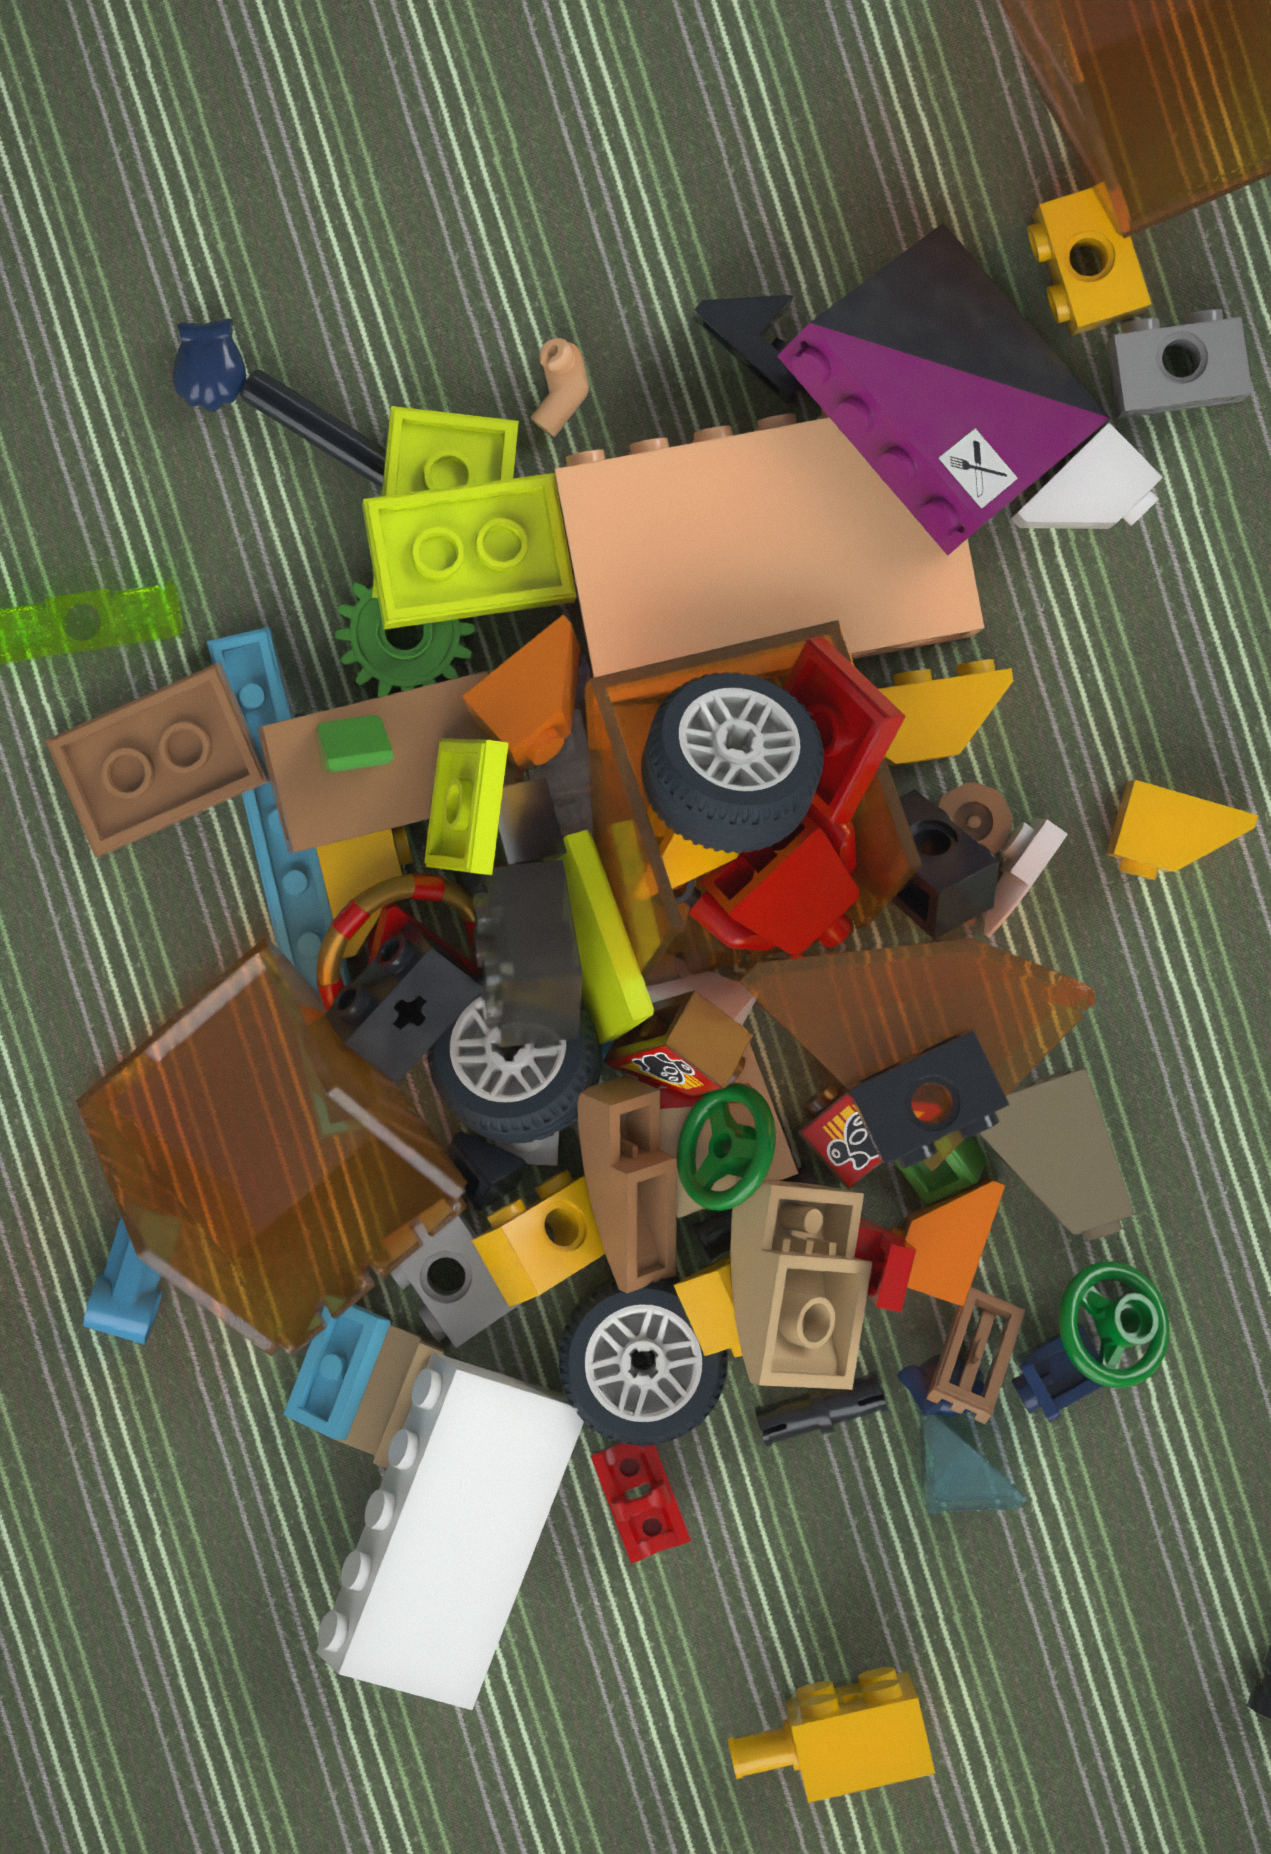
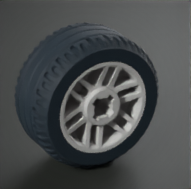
(732, 762)
(508, 1097)
(638, 1402)

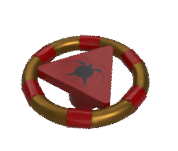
(390, 922)

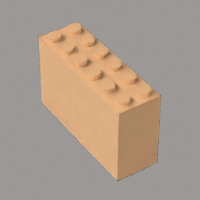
(753, 543)

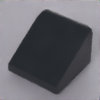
(486, 1169)

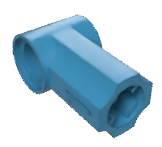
(124, 1295)

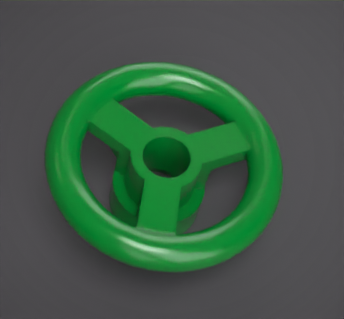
(731, 1149)
(1142, 1318)

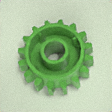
(393, 666)

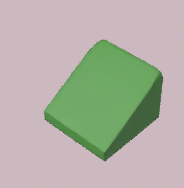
(353, 743)
(955, 1173)

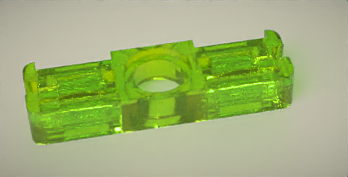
(126, 620)

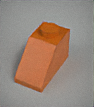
(531, 697)
(951, 1240)

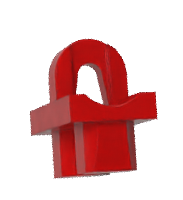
(649, 1521)

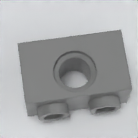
(1146, 387)
(460, 1311)

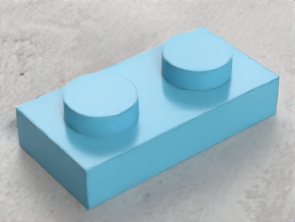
(337, 1371)

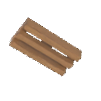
(961, 1395)

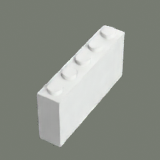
(449, 1532)

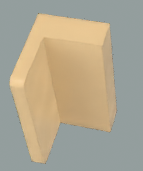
(389, 1391)

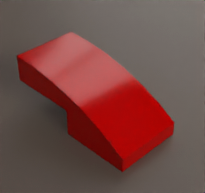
(891, 1264)

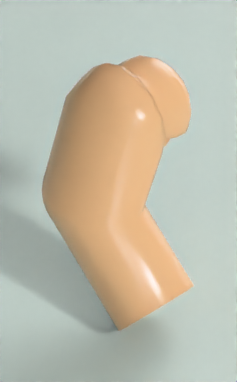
(566, 384)

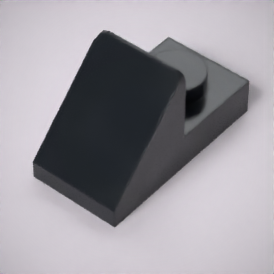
(740, 329)

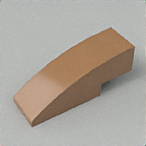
(629, 1180)

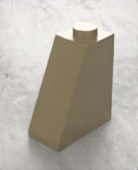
(1063, 1152)

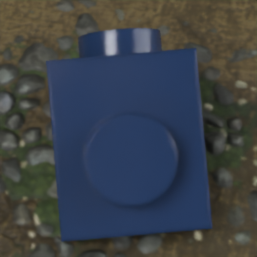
(1050, 1378)

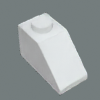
(1094, 488)

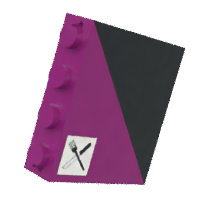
(943, 387)

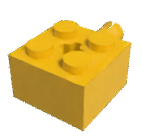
(844, 1736)

